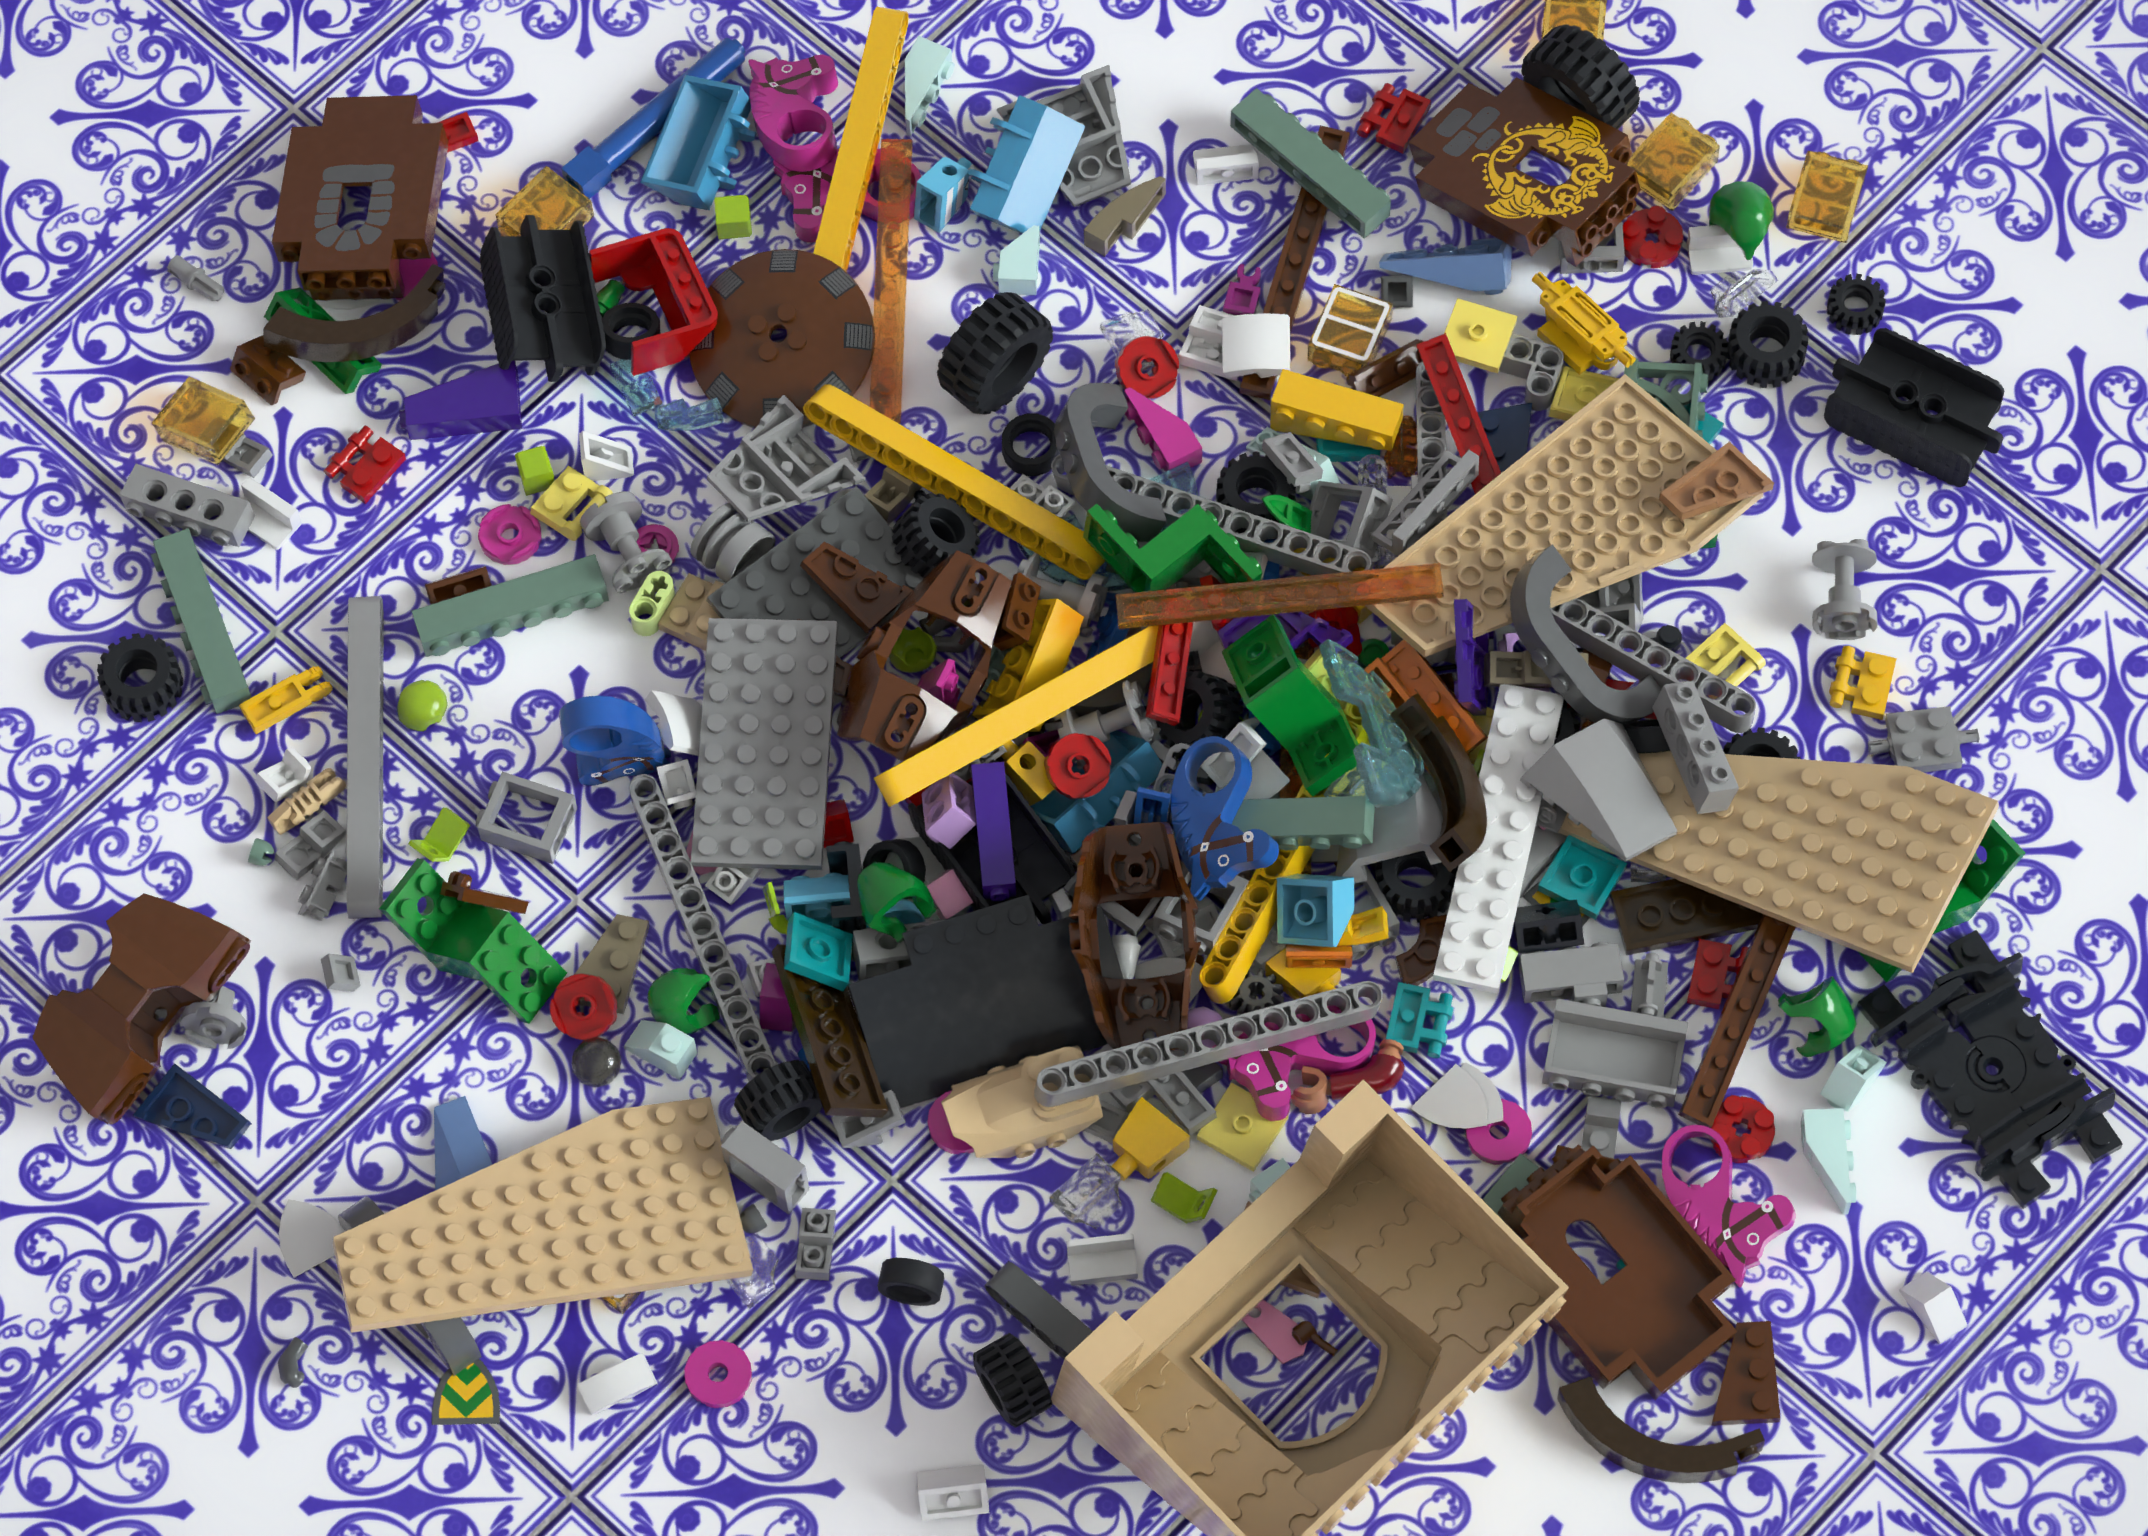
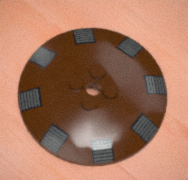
(825, 342)

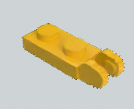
(284, 699)

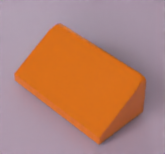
(1318, 957)

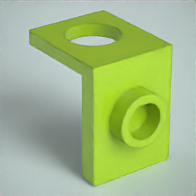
(442, 837)
(1182, 1199)

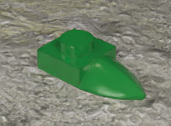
(1288, 512)

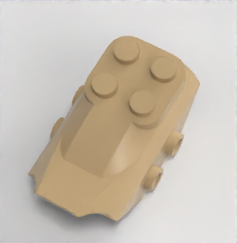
(1003, 1117)

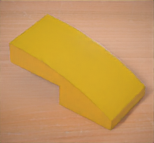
(1366, 927)

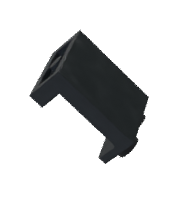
(846, 860)

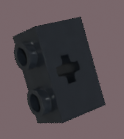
(1548, 926)

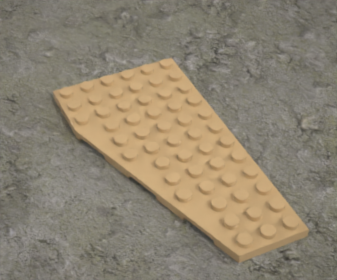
(1583, 490)
(1824, 847)
(579, 1217)

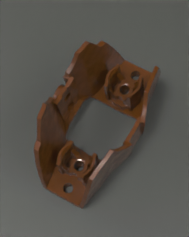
(879, 700)
(1105, 877)
(109, 1036)

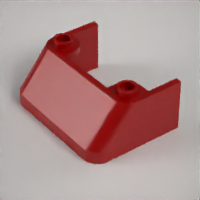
(666, 265)

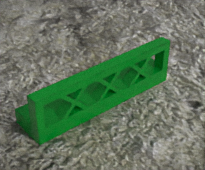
(343, 374)

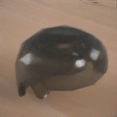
(596, 1062)

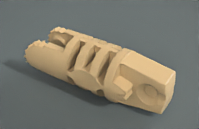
(306, 801)

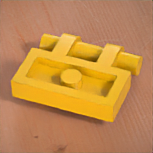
(1873, 684)

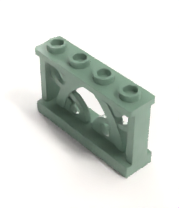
(1674, 400)

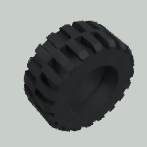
(1583, 74)
(994, 353)

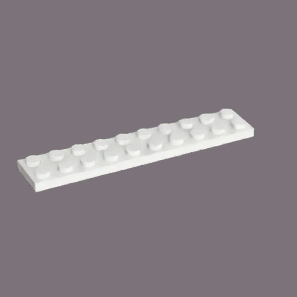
(1493, 877)

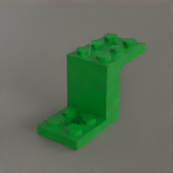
(1171, 552)
(1292, 704)
(1974, 888)
(473, 941)

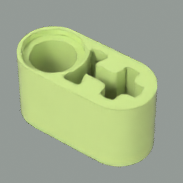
(648, 603)

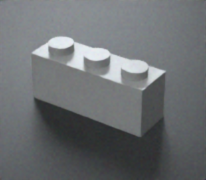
(1554, 973)

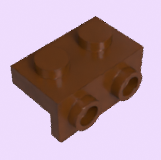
(265, 369)
(1018, 613)

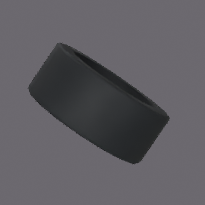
(628, 315)
(1025, 423)
(1647, 736)
(908, 853)
(910, 1281)

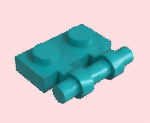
(1408, 1017)

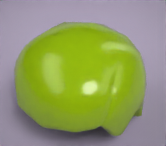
(913, 651)
(421, 705)

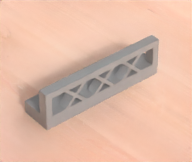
(1432, 507)

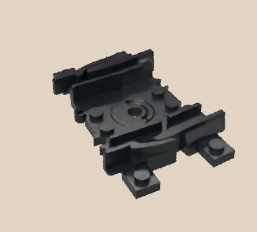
(2032, 1097)

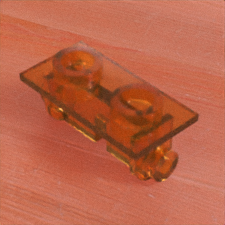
(1401, 457)

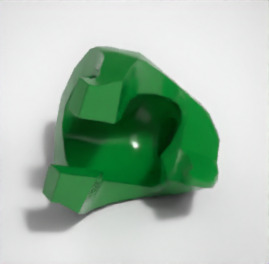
(1743, 213)
(881, 888)
(672, 995)
(1827, 1005)

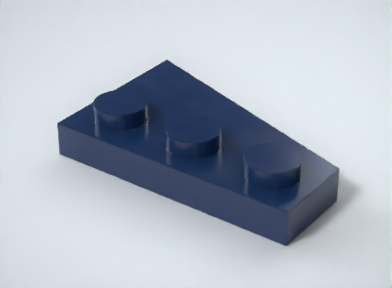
(1507, 432)
(192, 1109)

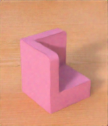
(949, 895)

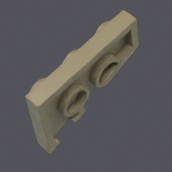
(617, 957)

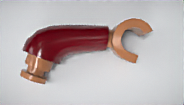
(1381, 1074)

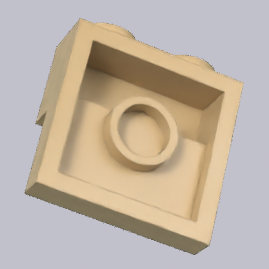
(690, 612)

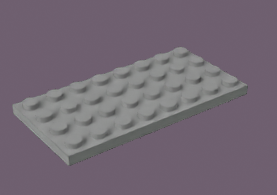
(764, 744)

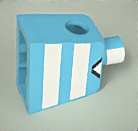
(942, 192)

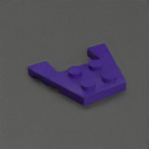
(1296, 626)
(1470, 660)

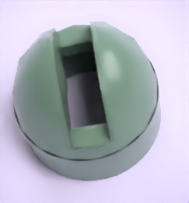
(258, 852)

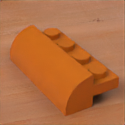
(1409, 673)

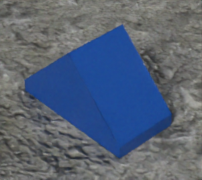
(1152, 806)

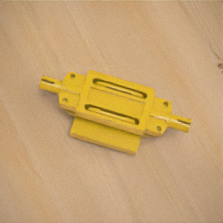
(1580, 327)

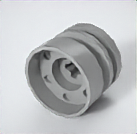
(730, 542)

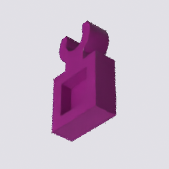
(1244, 295)

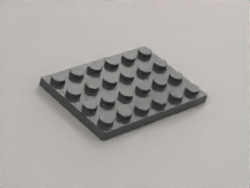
(781, 588)

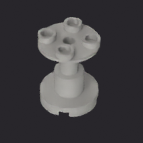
(615, 524)
(1084, 600)
(1844, 613)
(1102, 725)

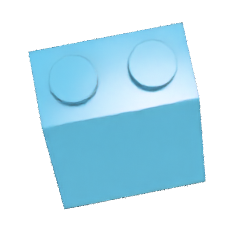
(816, 896)
(1313, 909)

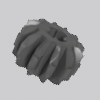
(1256, 985)

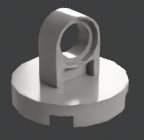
(214, 1021)

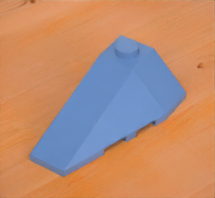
(1476, 267)
(457, 1143)

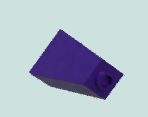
(466, 405)
(993, 831)

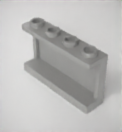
(1615, 1053)

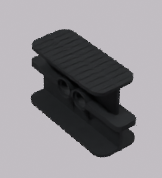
(560, 262)
(1938, 444)
(1038, 859)

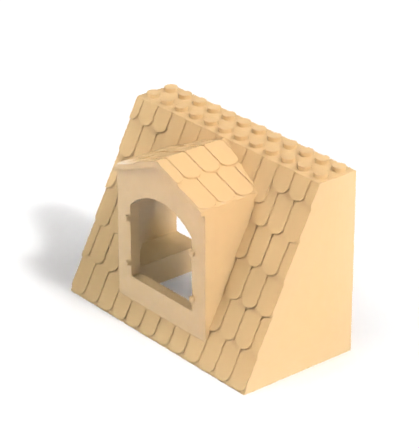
(1403, 1259)

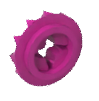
(664, 537)

